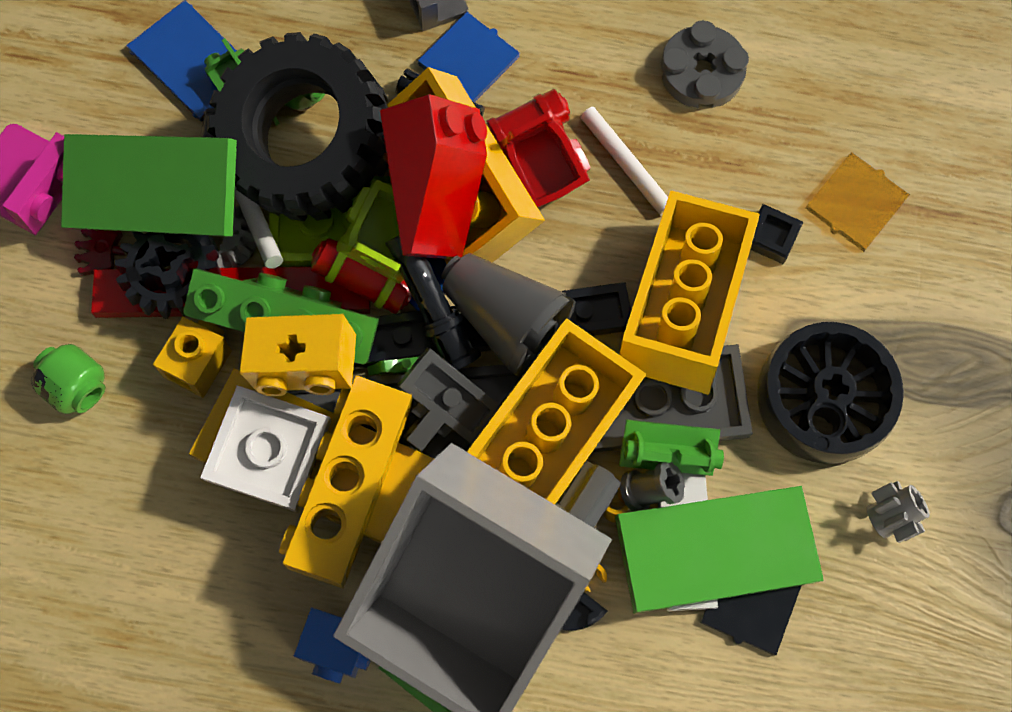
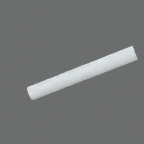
(625, 159)
(260, 231)

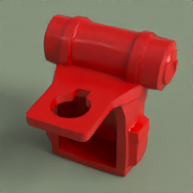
(540, 149)

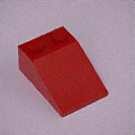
(435, 172)

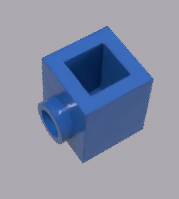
(327, 653)

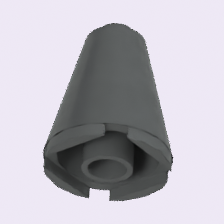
(506, 308)

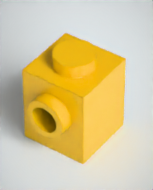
(193, 355)

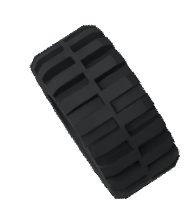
(269, 81)

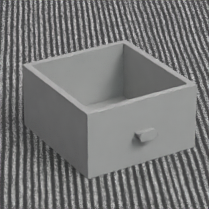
(470, 585)

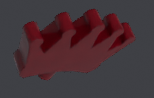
(99, 250)

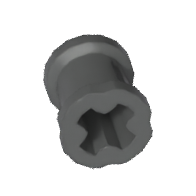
(653, 486)

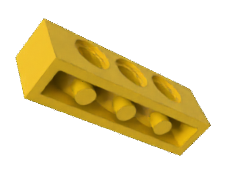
(333, 558)

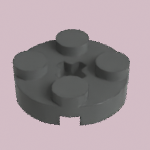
(710, 44)

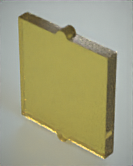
(857, 201)

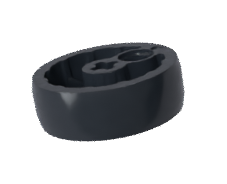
(805, 439)

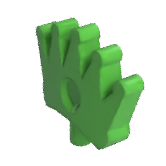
(391, 366)

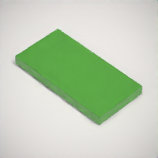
(149, 184)
(718, 549)

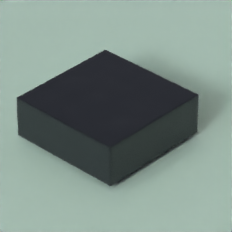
(775, 234)

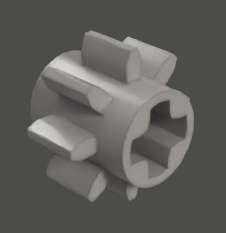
(898, 511)

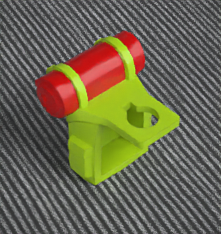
(361, 257)

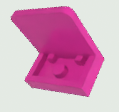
(29, 177)

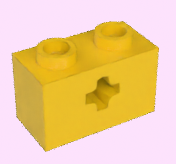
(298, 354)

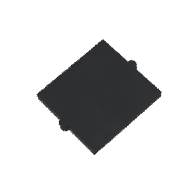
(754, 618)

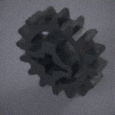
(147, 269)

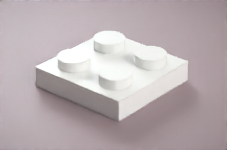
(265, 448)

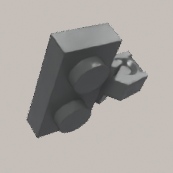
(444, 401)

